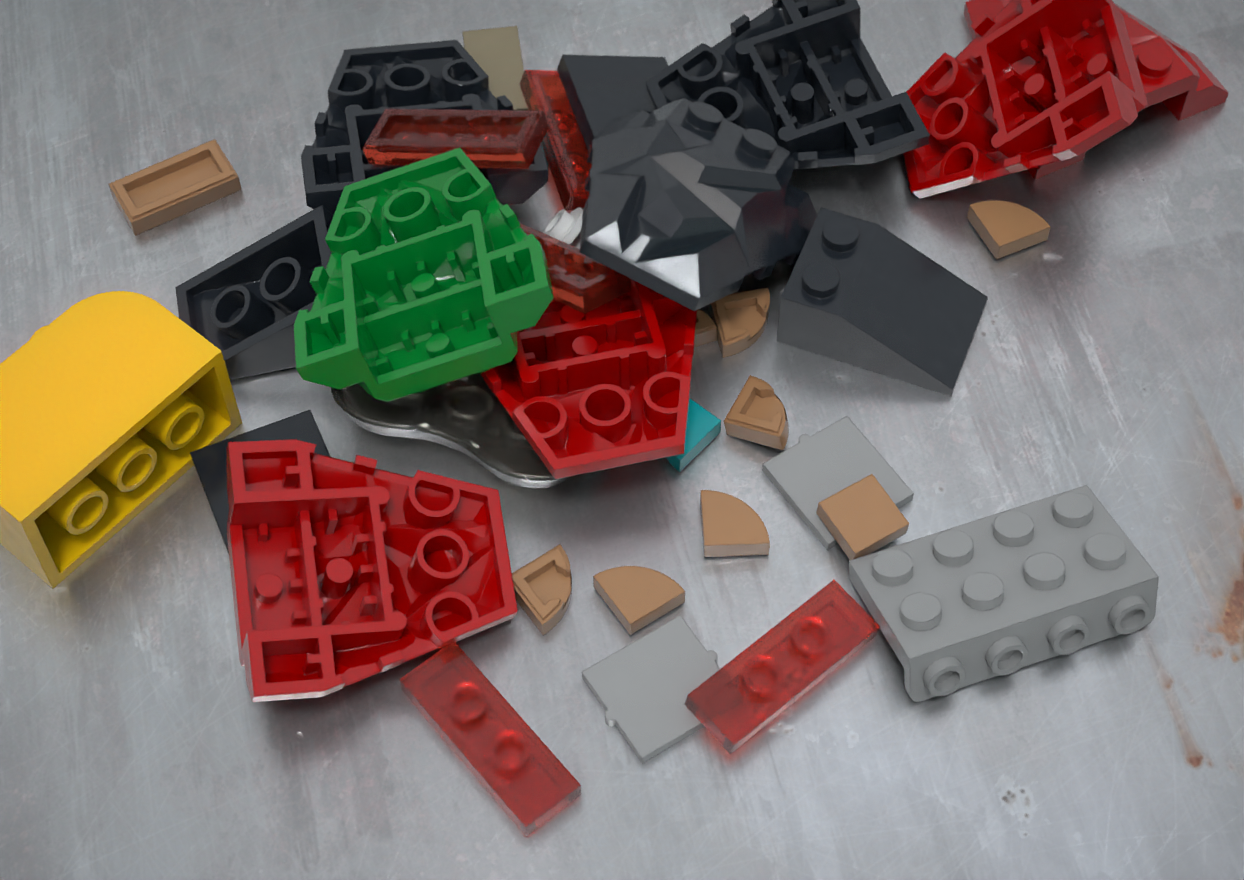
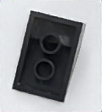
(255, 295)
(878, 304)

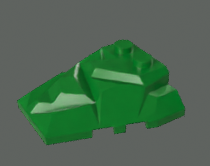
(420, 282)

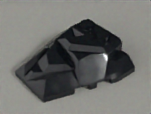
(400, 78)
(802, 82)
(691, 202)

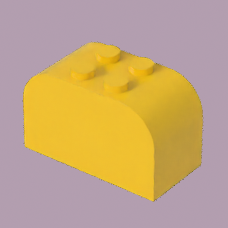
(102, 425)

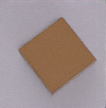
(862, 517)

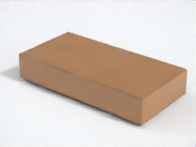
(175, 187)

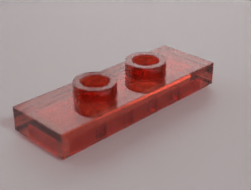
(485, 136)
(563, 142)
(577, 278)
(781, 666)
(490, 738)

